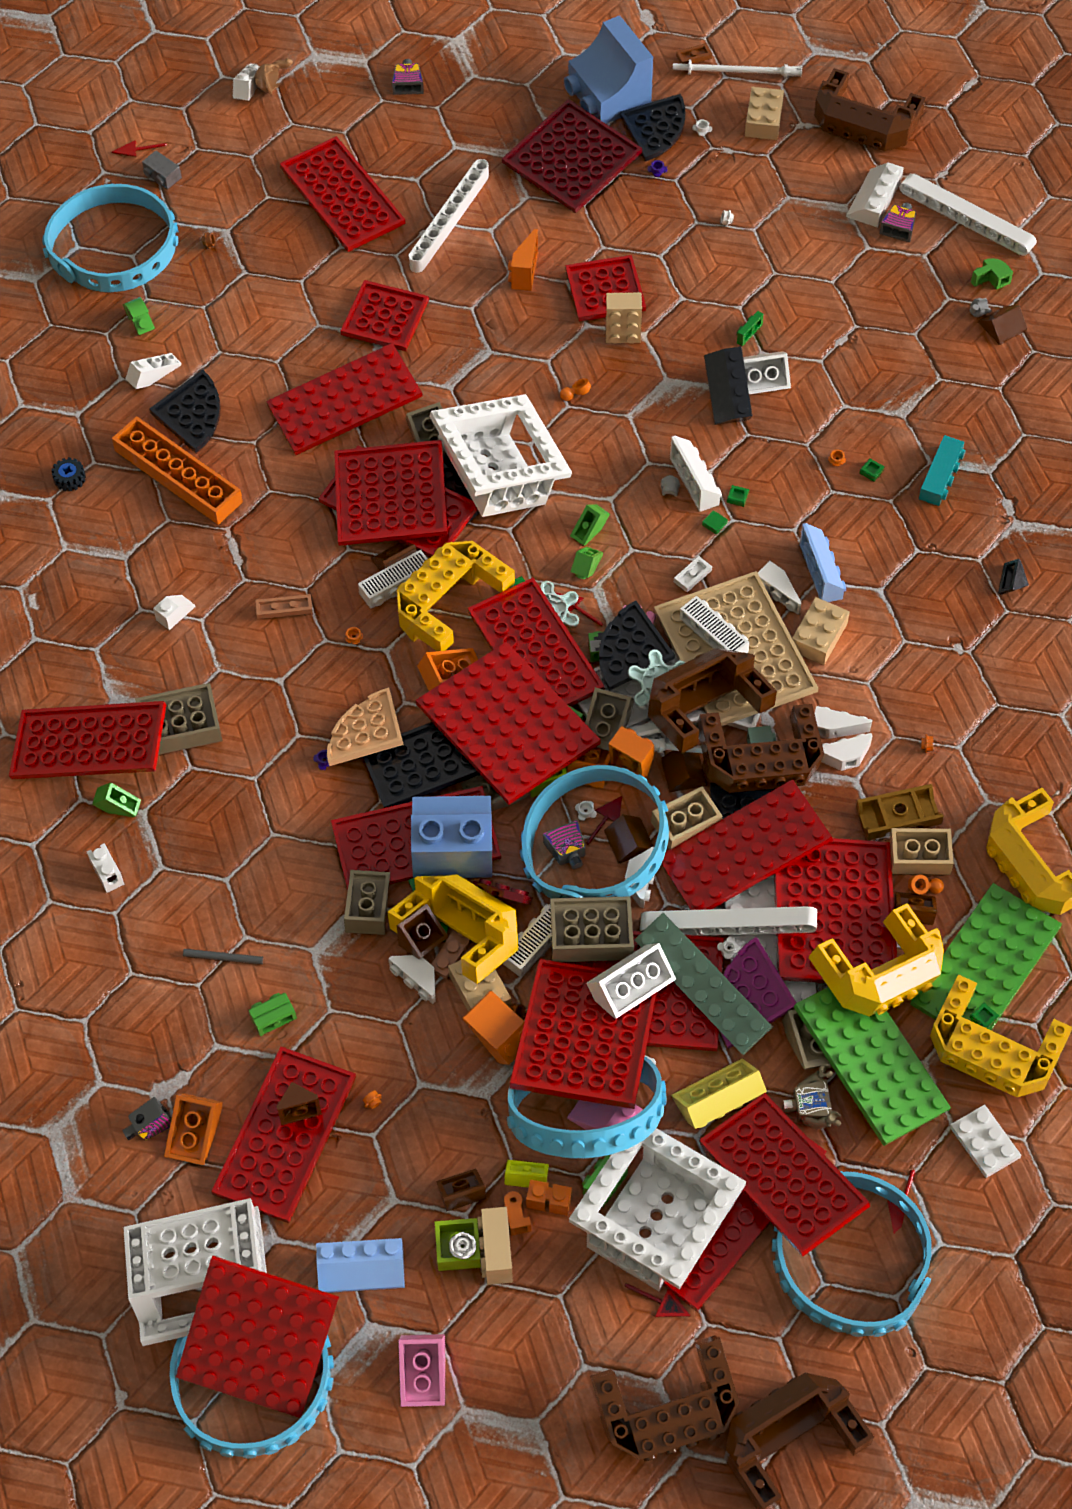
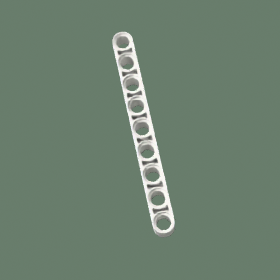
(968, 214)
(448, 215)
(738, 921)

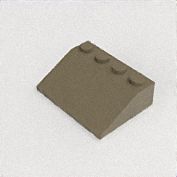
(188, 718)
(591, 929)

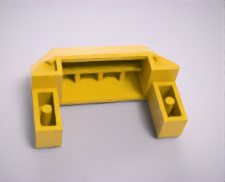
(436, 578)
(1021, 861)
(470, 913)
(889, 984)
(989, 1054)

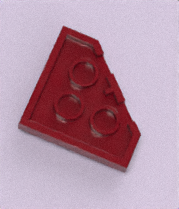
(503, 891)

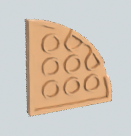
(365, 729)

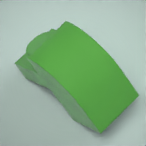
(994, 271)
(138, 313)

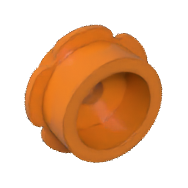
(837, 454)
(353, 631)
(927, 743)
(372, 1099)

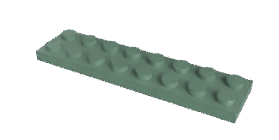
(707, 985)

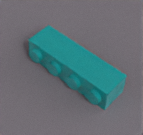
(941, 470)

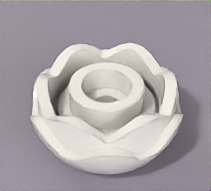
(462, 1239)

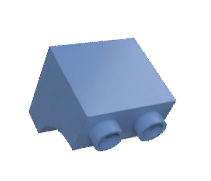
(611, 72)
(451, 836)

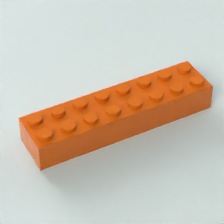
(177, 470)

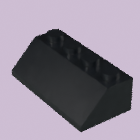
(728, 385)

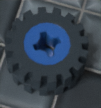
(68, 474)

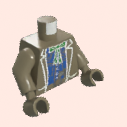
(813, 1101)

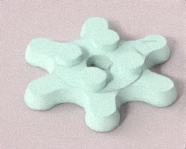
(561, 603)
(646, 676)

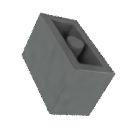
(161, 169)

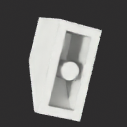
(172, 610)

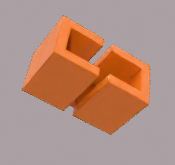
(558, 1197)

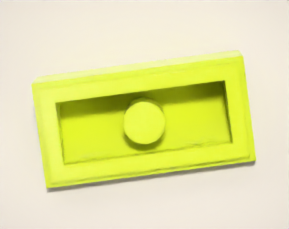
(520, 1172)

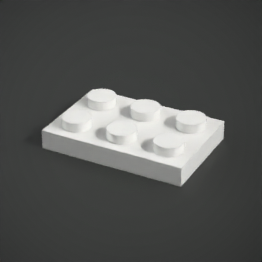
(985, 1141)

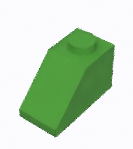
(589, 523)
(586, 562)
(116, 800)

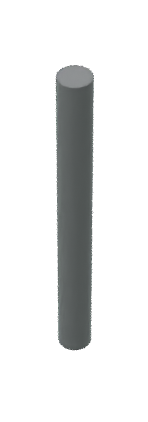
(223, 956)

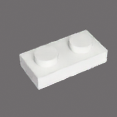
(692, 574)

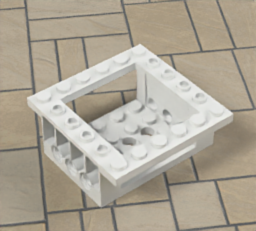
(485, 429)
(700, 1203)
(151, 1275)

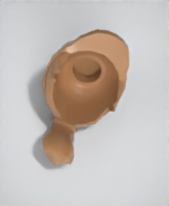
(267, 75)

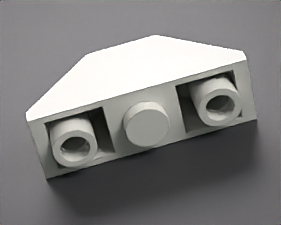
(846, 752)
(633, 866)
(416, 974)

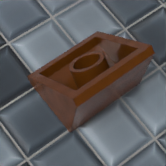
(1004, 323)
(393, 555)
(683, 771)
(627, 837)
(922, 905)
(420, 932)
(298, 1105)
(461, 1189)

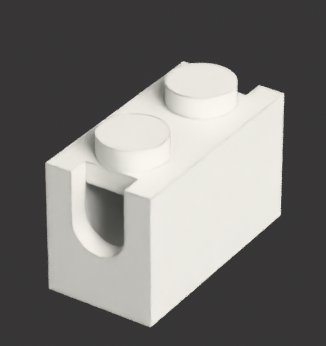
(105, 867)

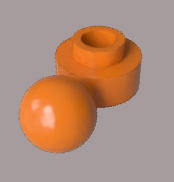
(580, 387)
(934, 885)

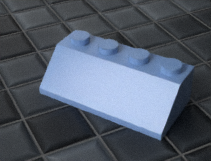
(821, 564)
(360, 1265)

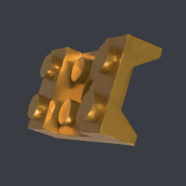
(879, 814)

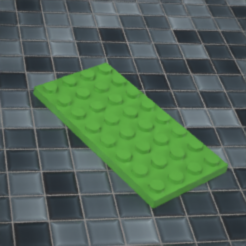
(994, 950)
(873, 1066)

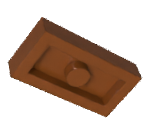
(695, 54)

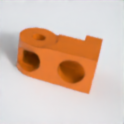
(516, 1221)

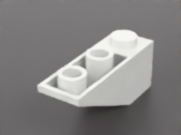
(244, 83)
(149, 370)
(780, 587)
(839, 724)

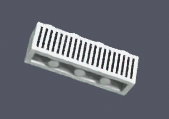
(385, 583)
(712, 626)
(531, 943)

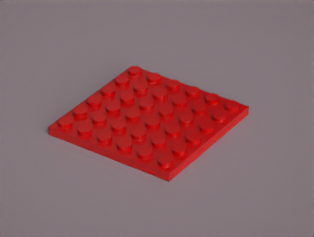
(390, 492)
(257, 1336)

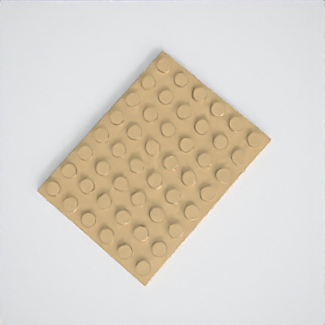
(752, 613)

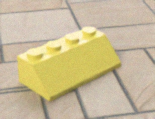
(719, 1093)

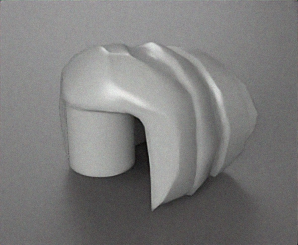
(979, 307)
(670, 485)

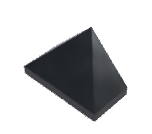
(1012, 577)

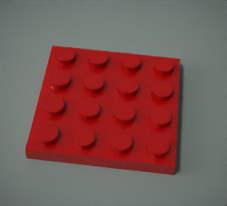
(594, 279)
(384, 315)

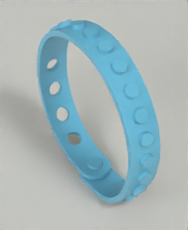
(99, 196)
(563, 785)
(595, 1141)
(917, 1289)
(268, 1446)

